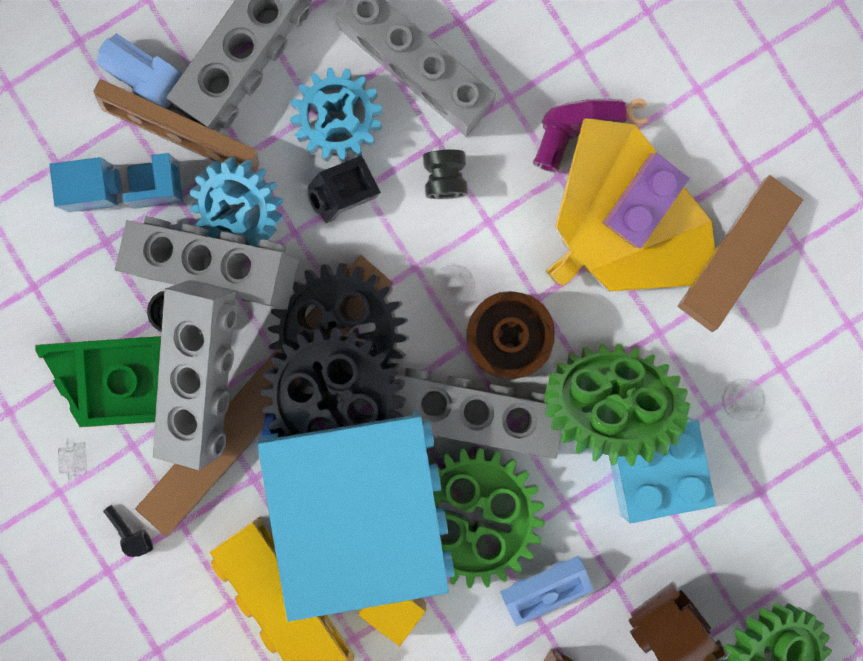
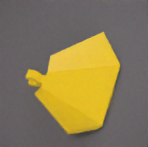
(600, 172)

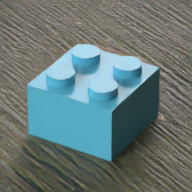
(668, 483)

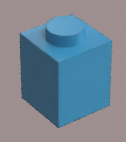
(85, 184)

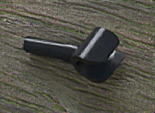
(131, 544)

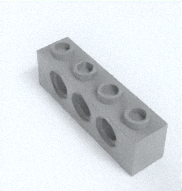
(217, 60)
(417, 61)
(145, 255)
(182, 355)
(493, 430)

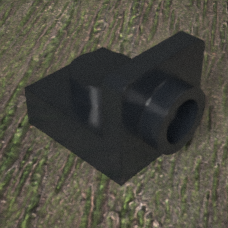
(342, 188)

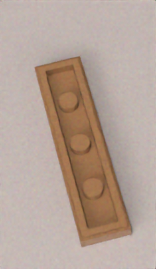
(172, 125)
(740, 253)

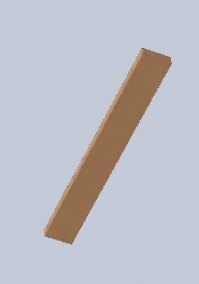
(243, 422)

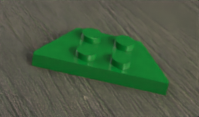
(106, 378)

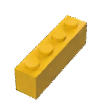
(252, 569)

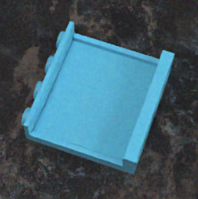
(355, 516)

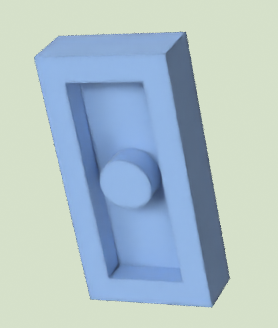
(547, 590)

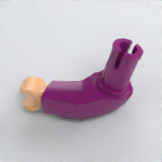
(566, 120)

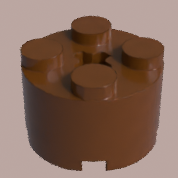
(534, 335)
(674, 628)

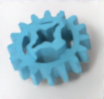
(323, 103)
(230, 185)

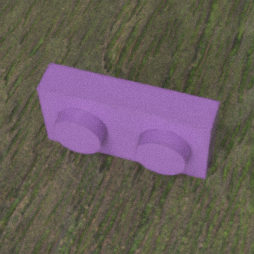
(646, 200)

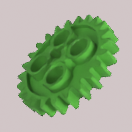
(616, 404)
(488, 480)
(780, 635)

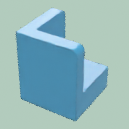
(154, 182)

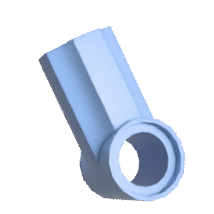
(147, 75)

